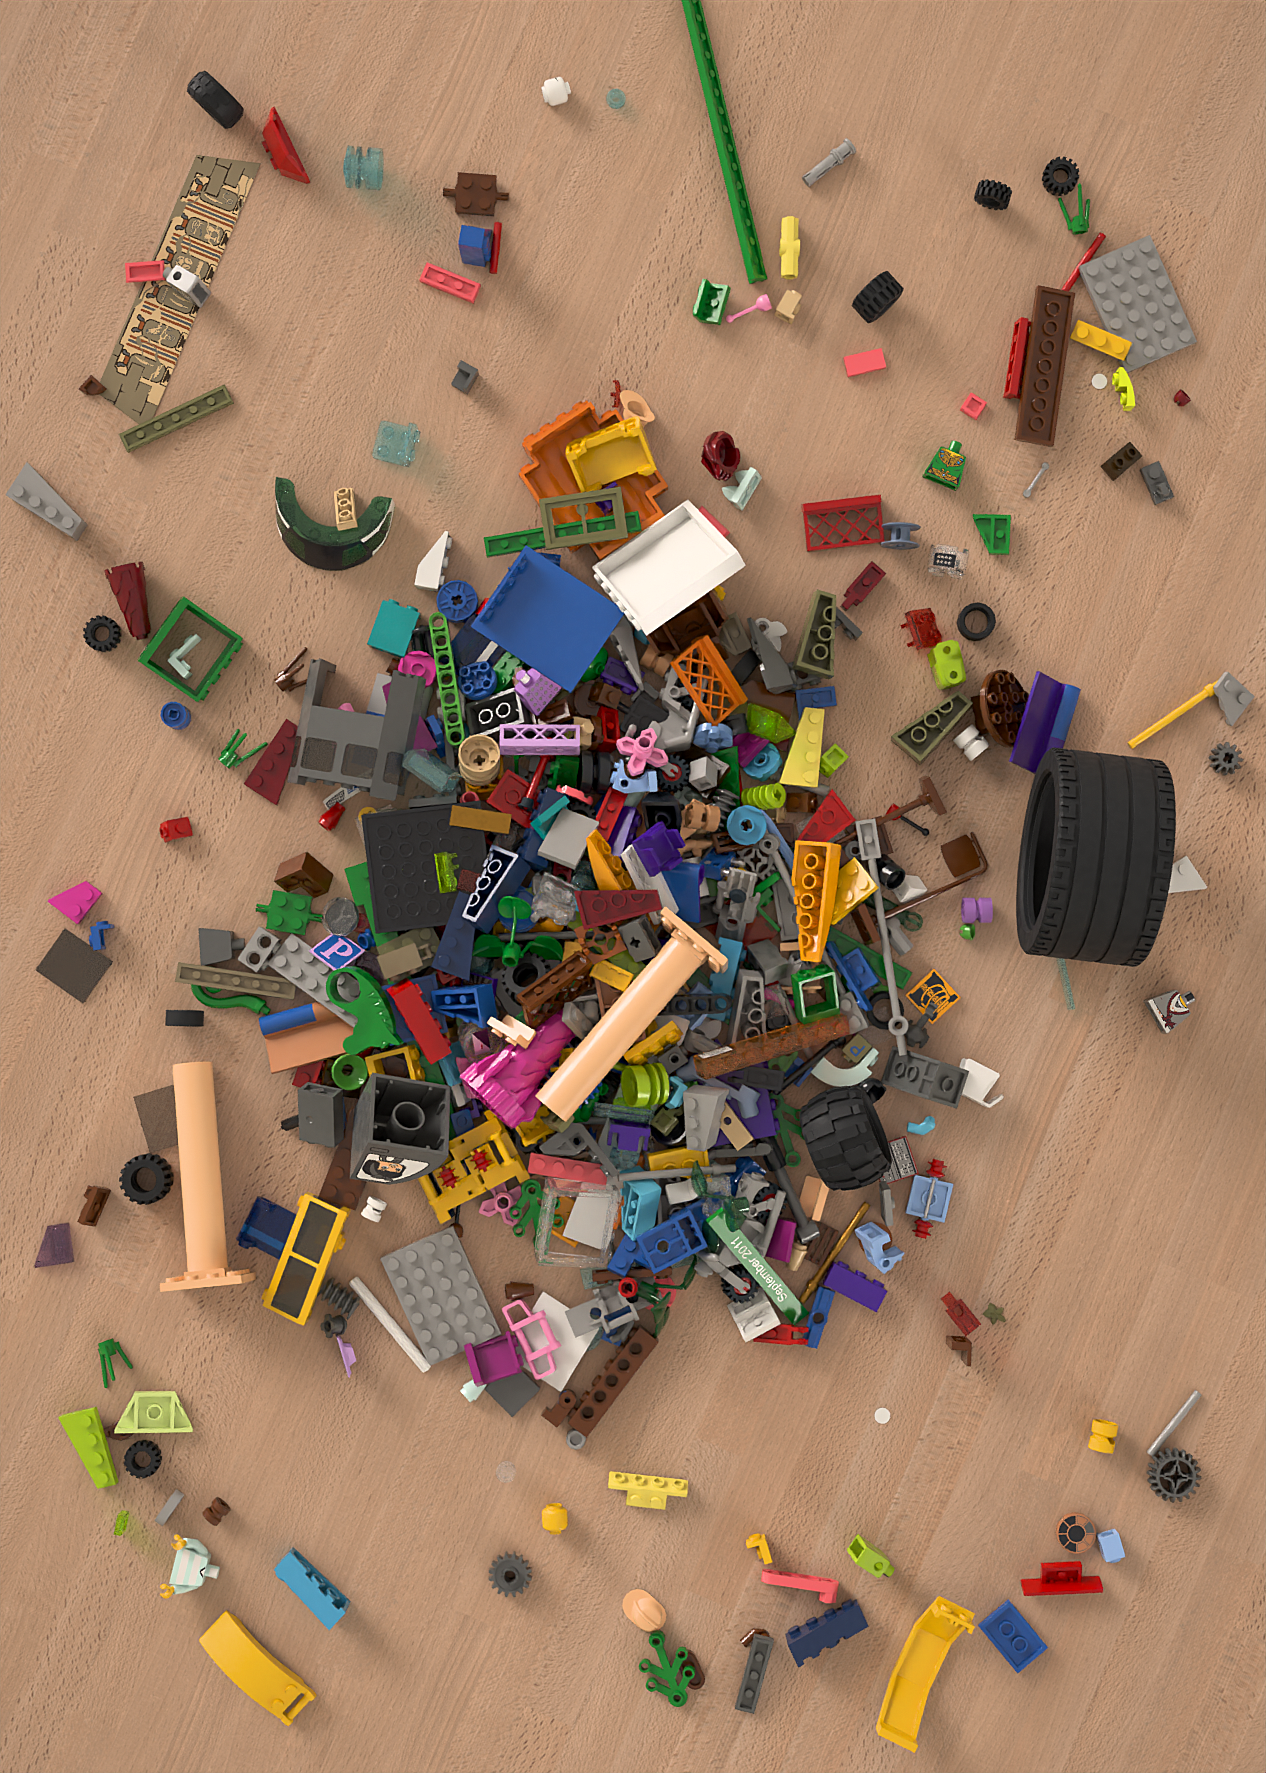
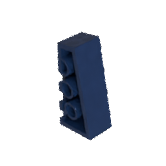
(533, 841)
(457, 942)
(825, 1631)

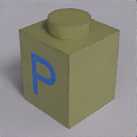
(855, 1048)

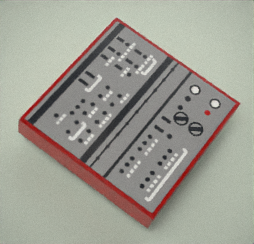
(902, 1161)

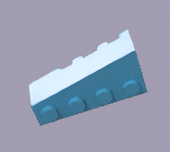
(726, 982)
(312, 1588)

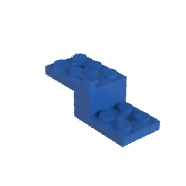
(681, 1233)

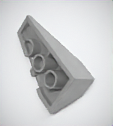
(624, 644)

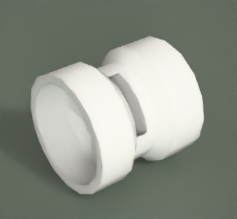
(374, 1209)

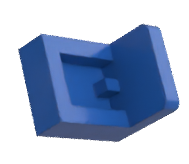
(96, 938)

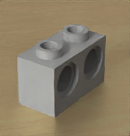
(255, 946)

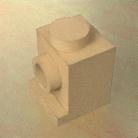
(788, 306)

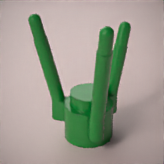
(1080, 223)
(229, 756)
(106, 1350)

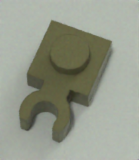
(666, 1119)
(555, 1122)

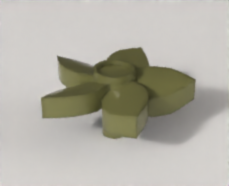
(994, 1313)

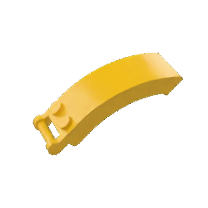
(255, 1668)

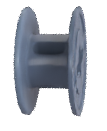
(900, 535)

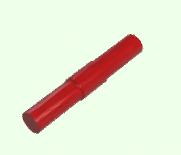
(495, 249)

